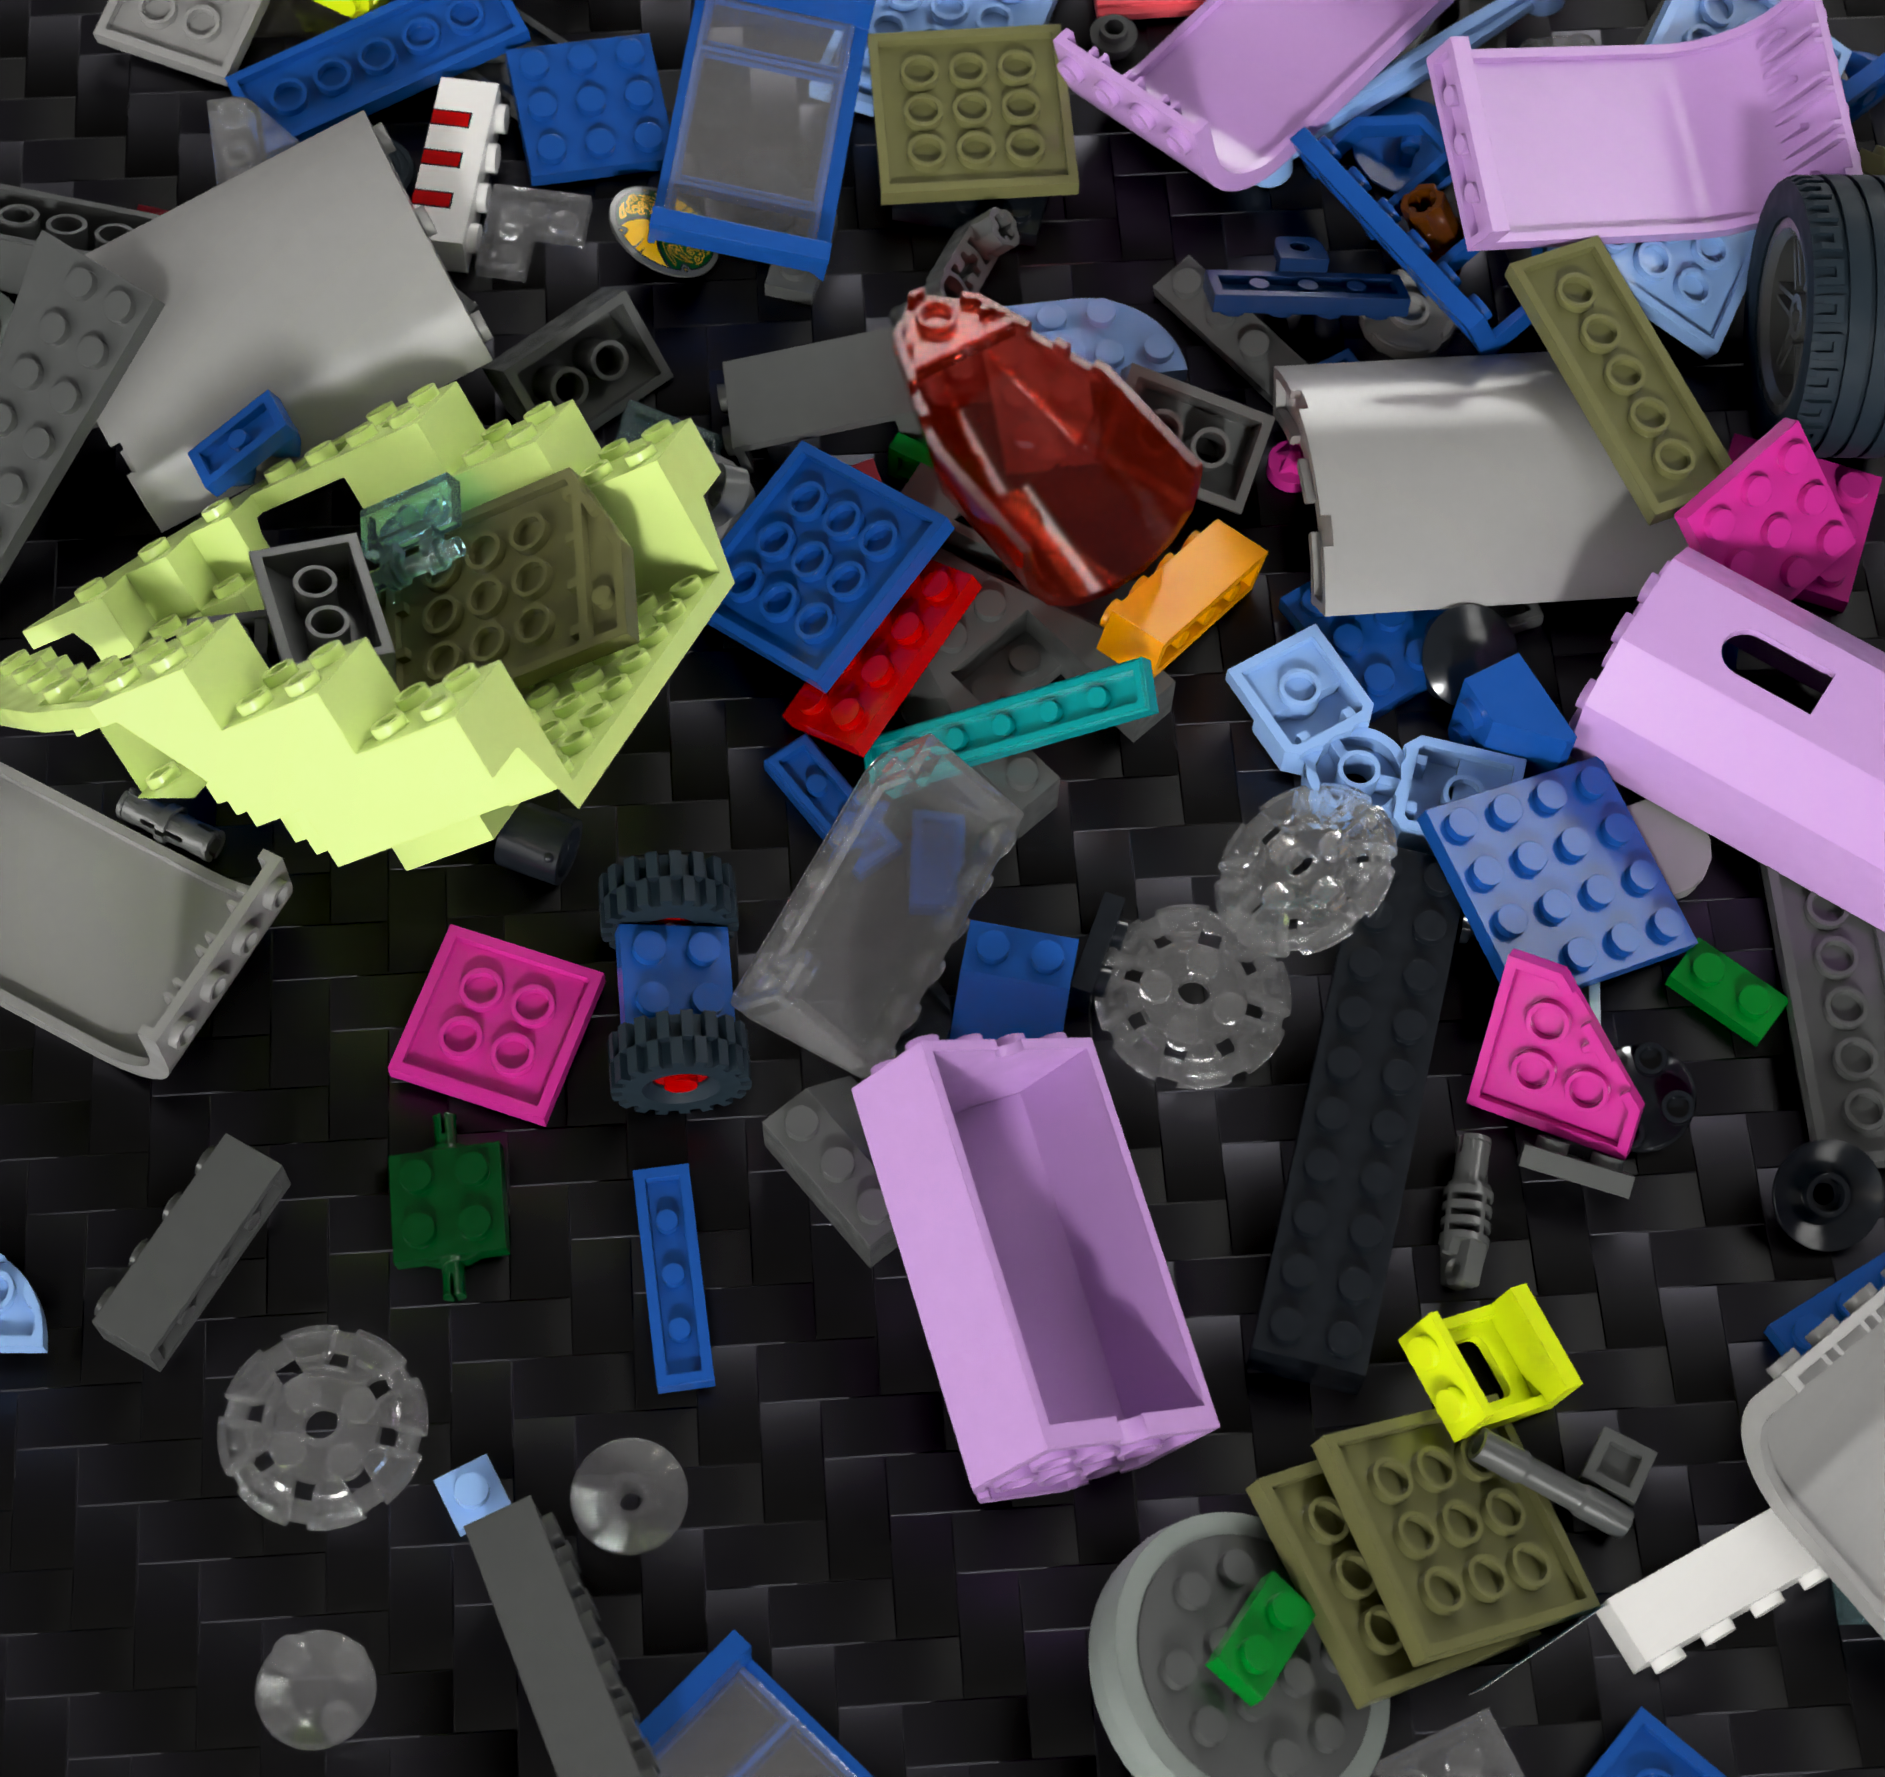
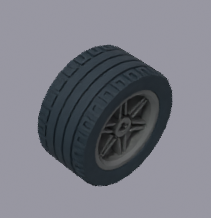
(1819, 313)

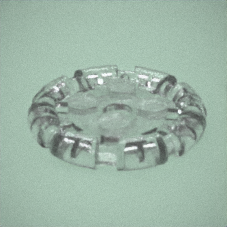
(1320, 888)
(1187, 1025)
(330, 1459)

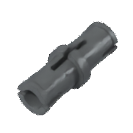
(171, 824)

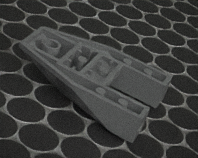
(1006, 648)

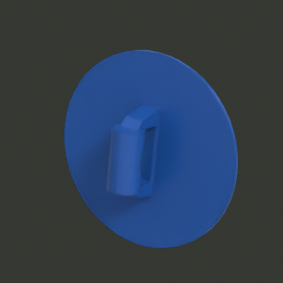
(1398, 159)

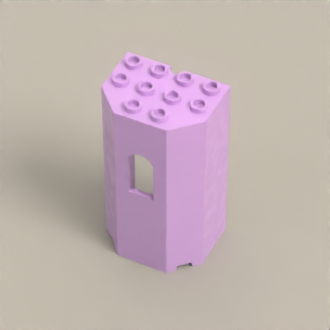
(1734, 756)
(1032, 1261)

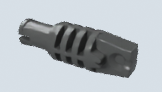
(1466, 1214)

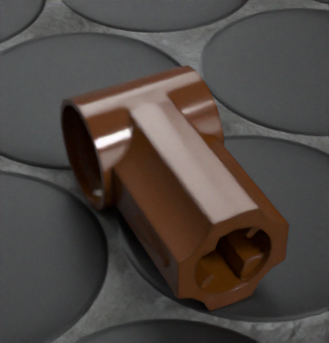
(1432, 217)

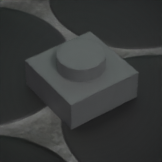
(1618, 1466)

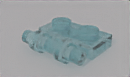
(410, 520)

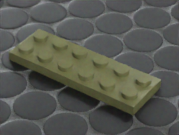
(1620, 375)

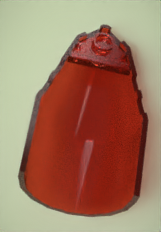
(1042, 448)

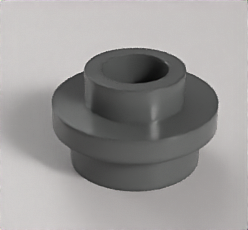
(1116, 45)

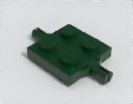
(449, 1206)

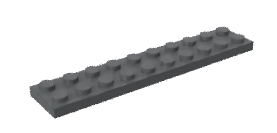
(1834, 990)

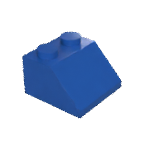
(1512, 715)
(1013, 982)

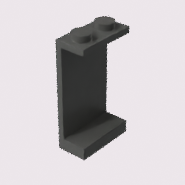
(813, 393)

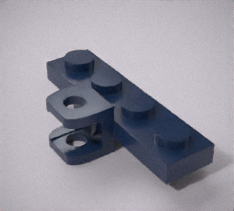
(1305, 287)

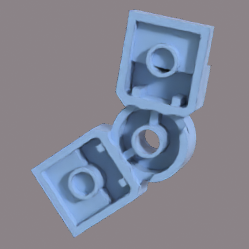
(1317, 724)

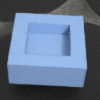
(471, 1492)

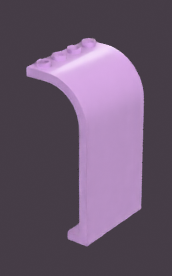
(1247, 78)
(1640, 134)

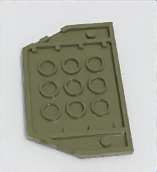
(538, 589)

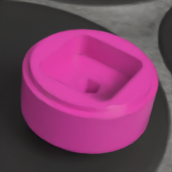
(1282, 467)

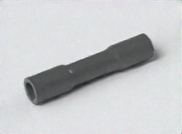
(1580, 1499)

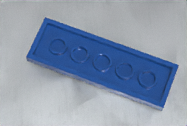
(378, 60)

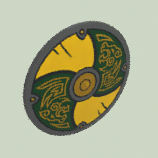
(630, 220)

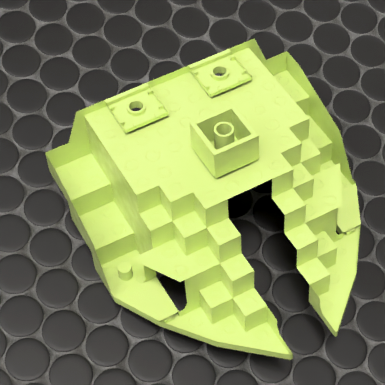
(334, 736)

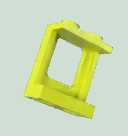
(1517, 1349)

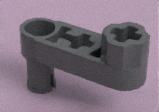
(970, 254)

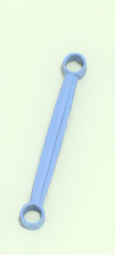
(1412, 68)

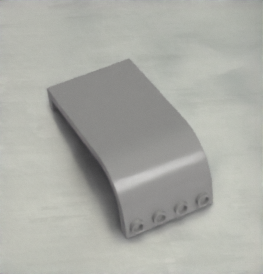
(116, 932)
(1821, 1448)

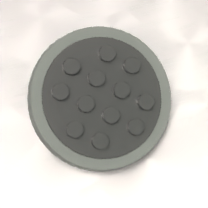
(1170, 1711)

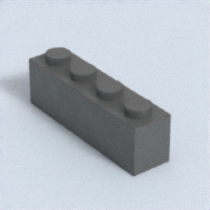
(190, 1251)

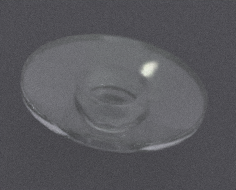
(625, 1468)

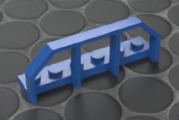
(1381, 219)

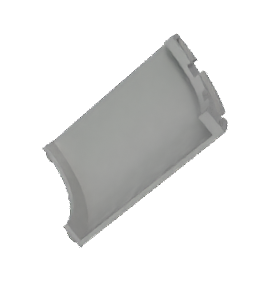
(287, 283)
(1460, 487)

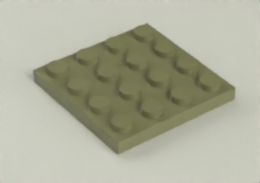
(971, 115)
(1448, 1540)
(1335, 1581)

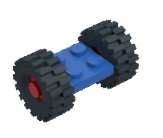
(675, 985)

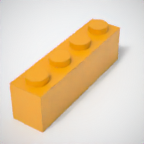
(1181, 597)

